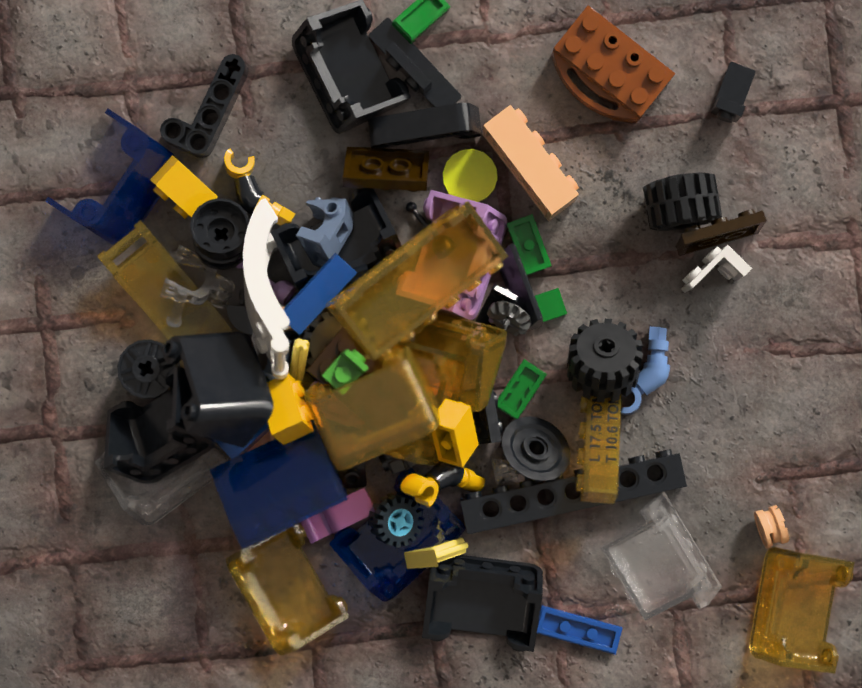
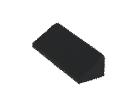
(518, 283)

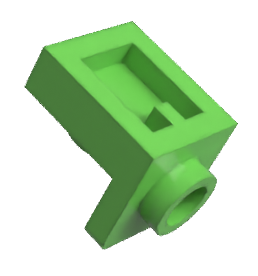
(345, 368)

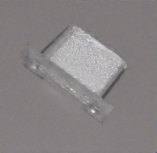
(661, 561)

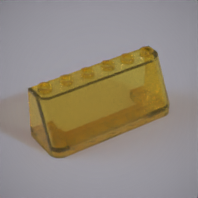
(418, 281)

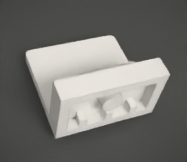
(729, 263)

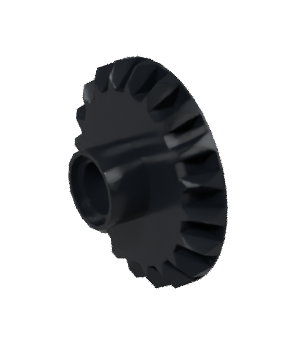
(535, 449)

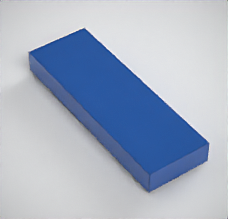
(318, 292)
(579, 629)

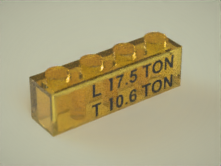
(599, 451)

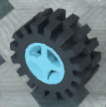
(404, 524)

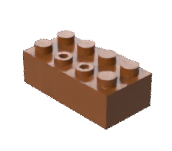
(608, 67)

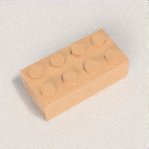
(529, 162)

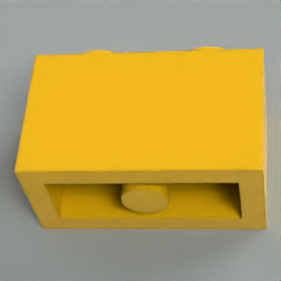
(182, 187)
(290, 413)
(456, 434)

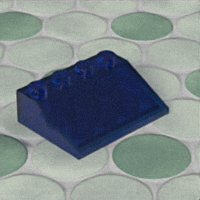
(277, 486)

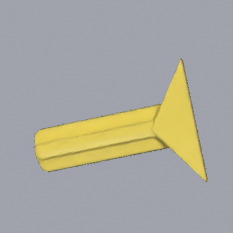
(299, 361)
(431, 556)

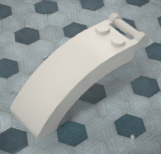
(261, 304)

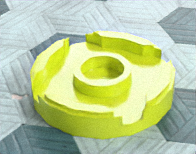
(470, 175)

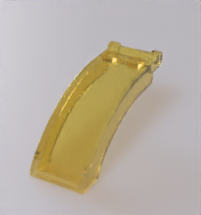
(144, 277)

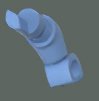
(654, 371)

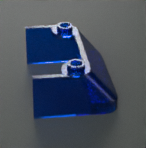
(133, 194)

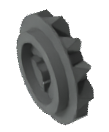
(518, 319)

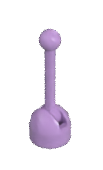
(282, 289)

